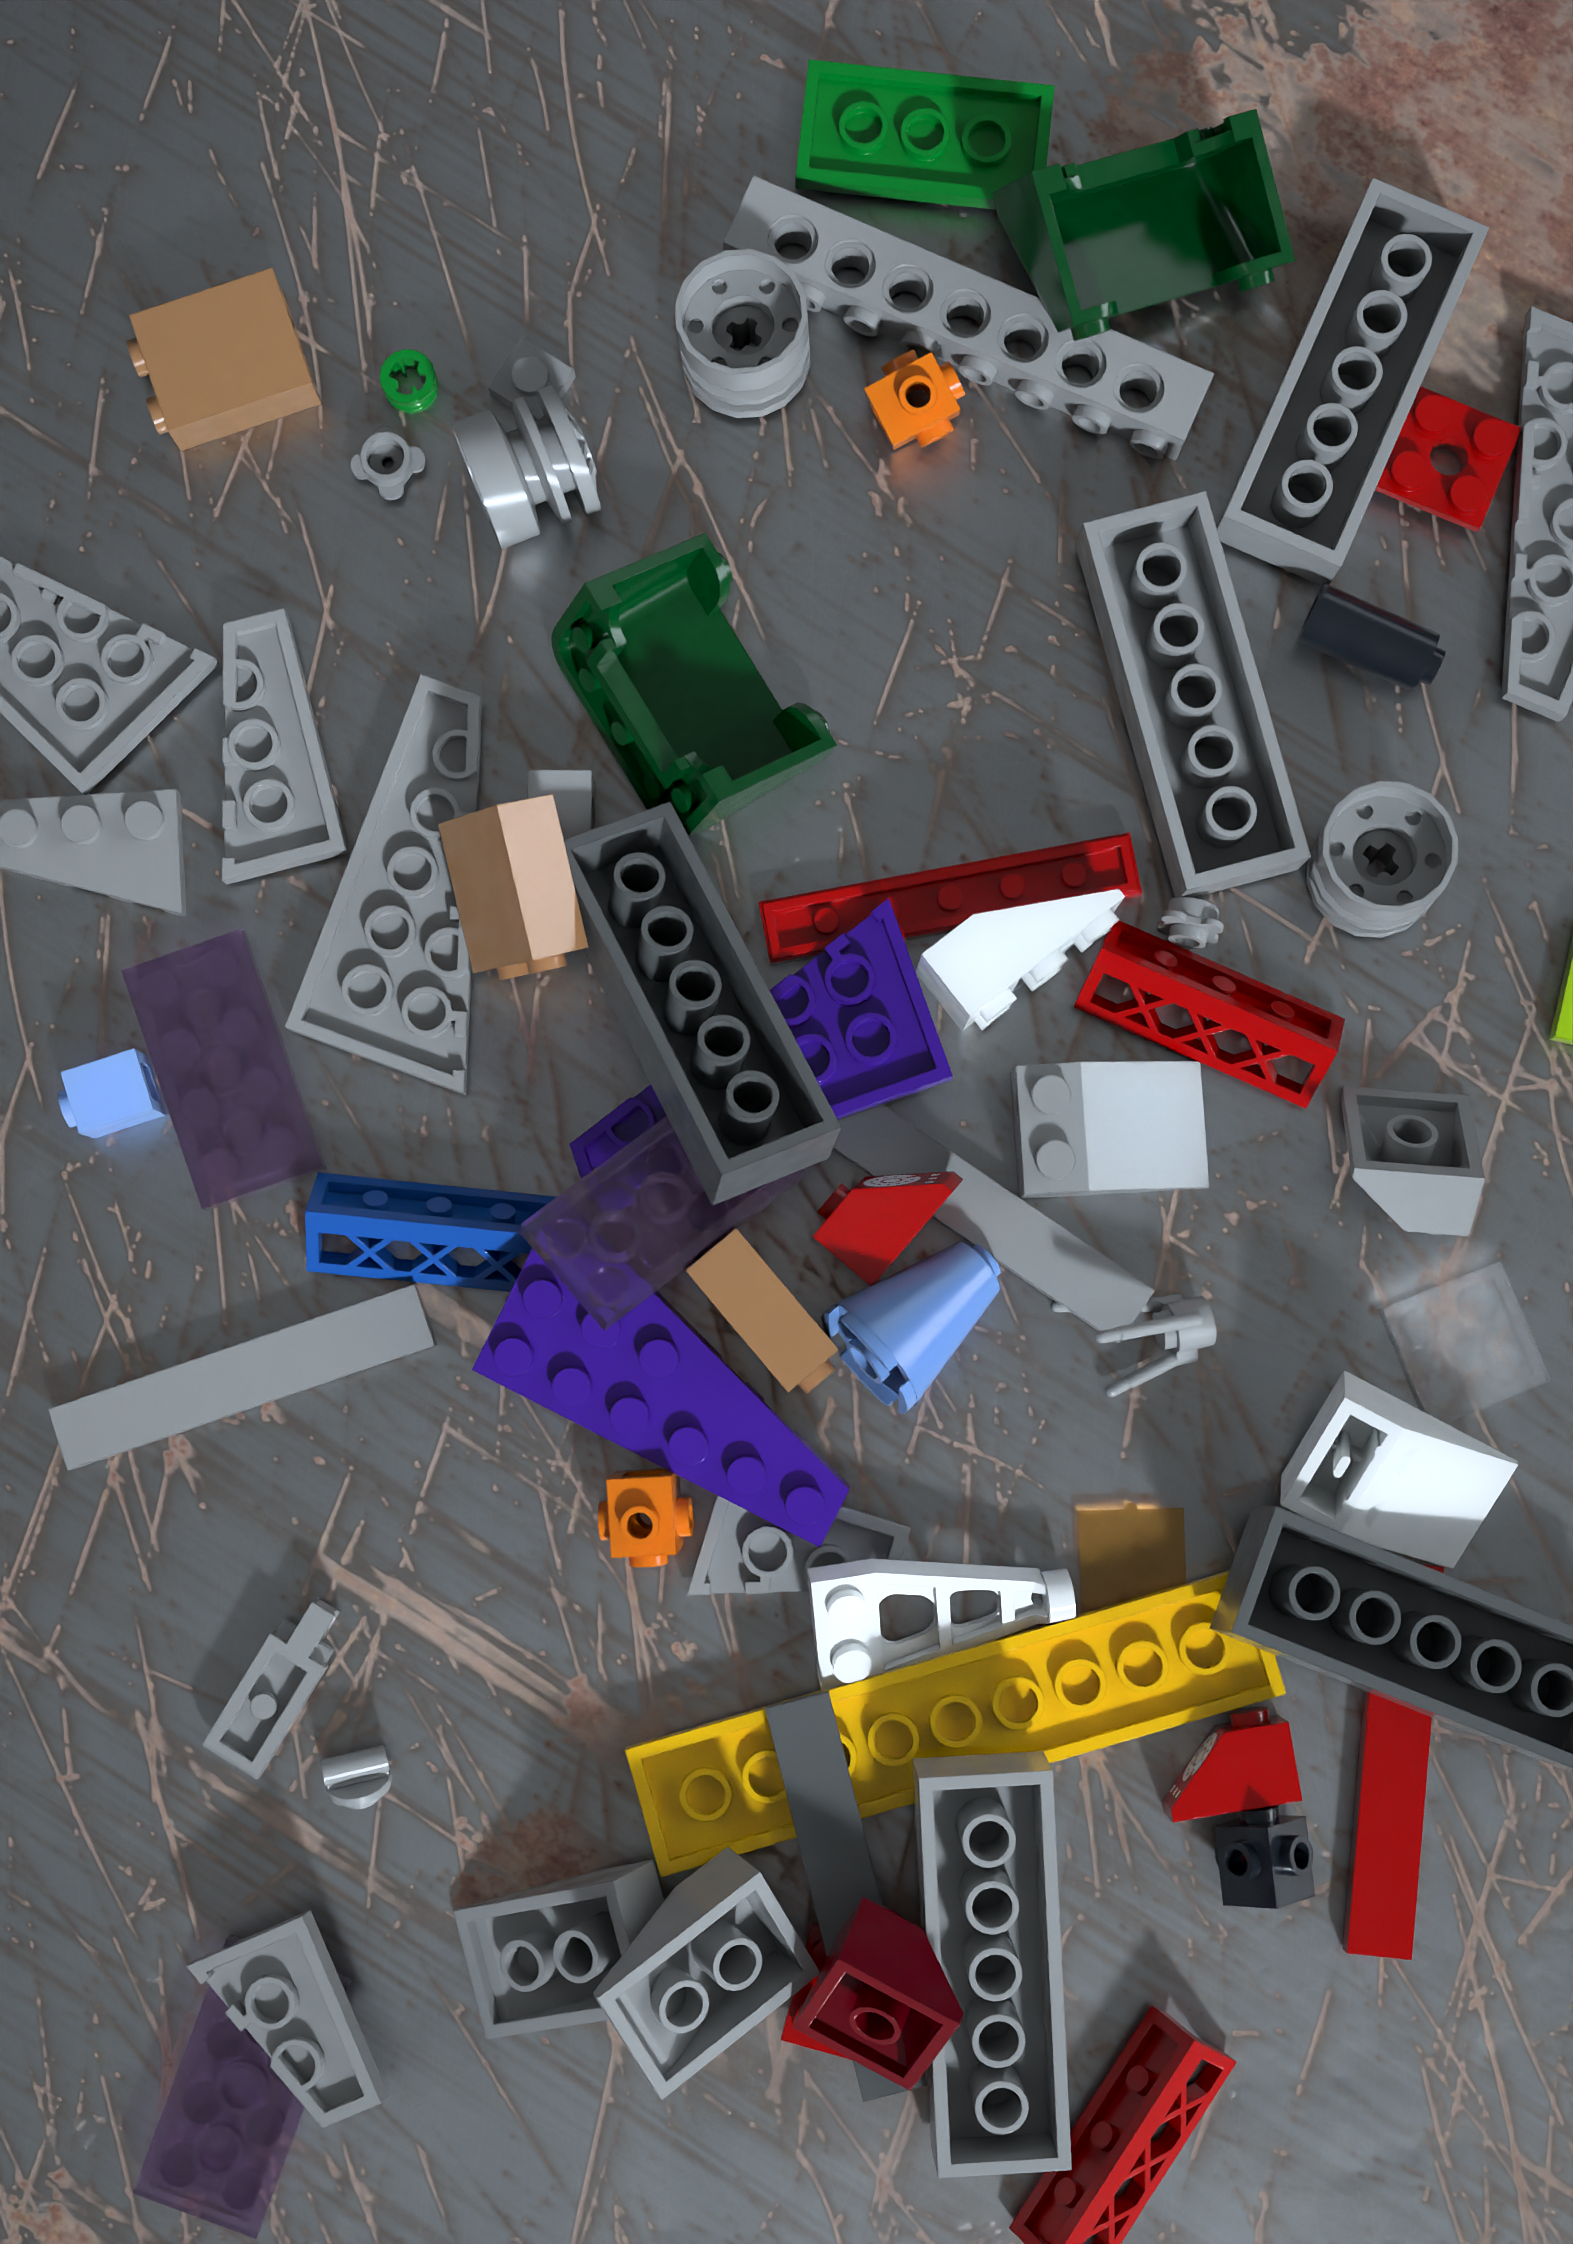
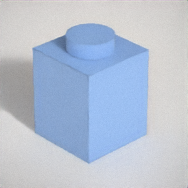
(110, 1094)

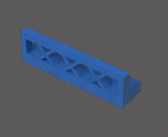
(428, 1217)

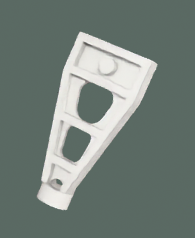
(848, 1618)

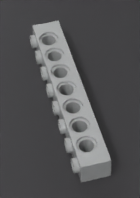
(1175, 387)

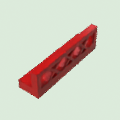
(1220, 995)
(1116, 2135)

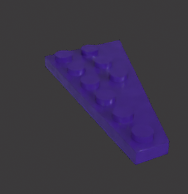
(855, 1021)
(661, 1396)

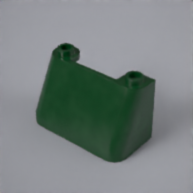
(1148, 224)
(680, 688)

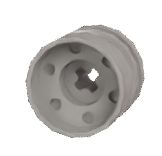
(738, 302)
(527, 465)
(1405, 833)

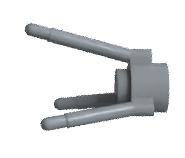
(1177, 1325)

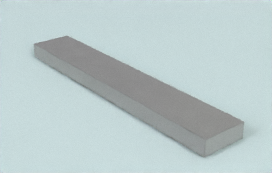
(999, 1221)
(242, 1377)

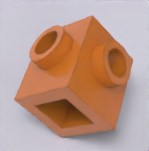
(901, 420)
(659, 1497)

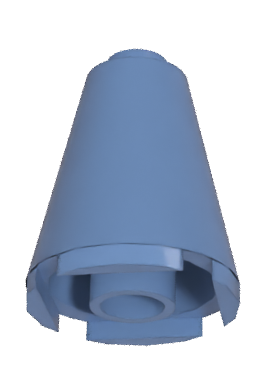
(913, 1321)

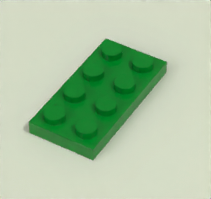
(919, 133)

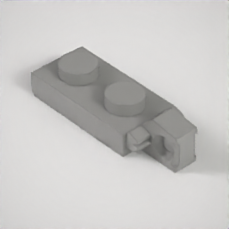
(273, 1691)

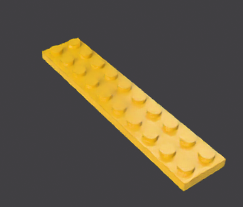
(1035, 1690)

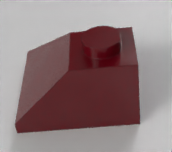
(882, 1997)

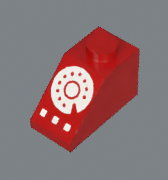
(881, 1218)
(1237, 1769)

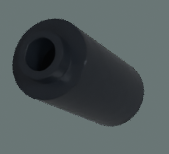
(1371, 638)

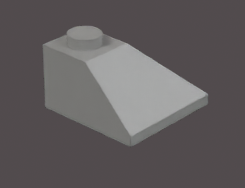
(1415, 1156)

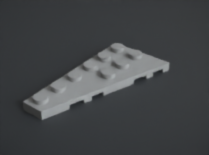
(1541, 550)
(83, 675)
(393, 949)

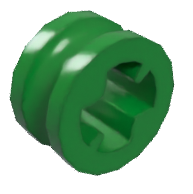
(399, 363)

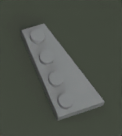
(276, 776)

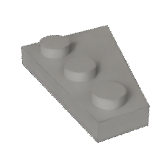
(101, 843)
(759, 1557)
(296, 2009)

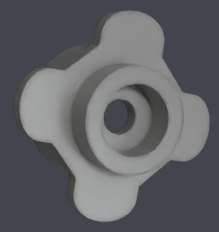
(382, 445)
(1190, 923)

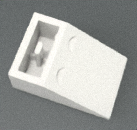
(1002, 949)
(1393, 1475)

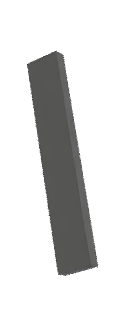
(827, 1829)

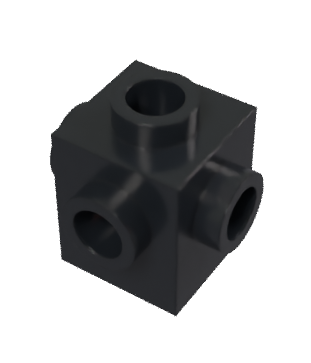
(1264, 1859)

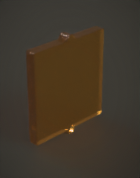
(1128, 1553)

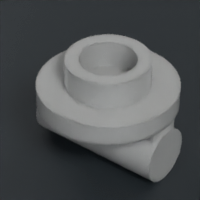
(357, 1777)

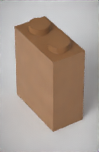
(222, 360)
(514, 887)
(764, 1313)

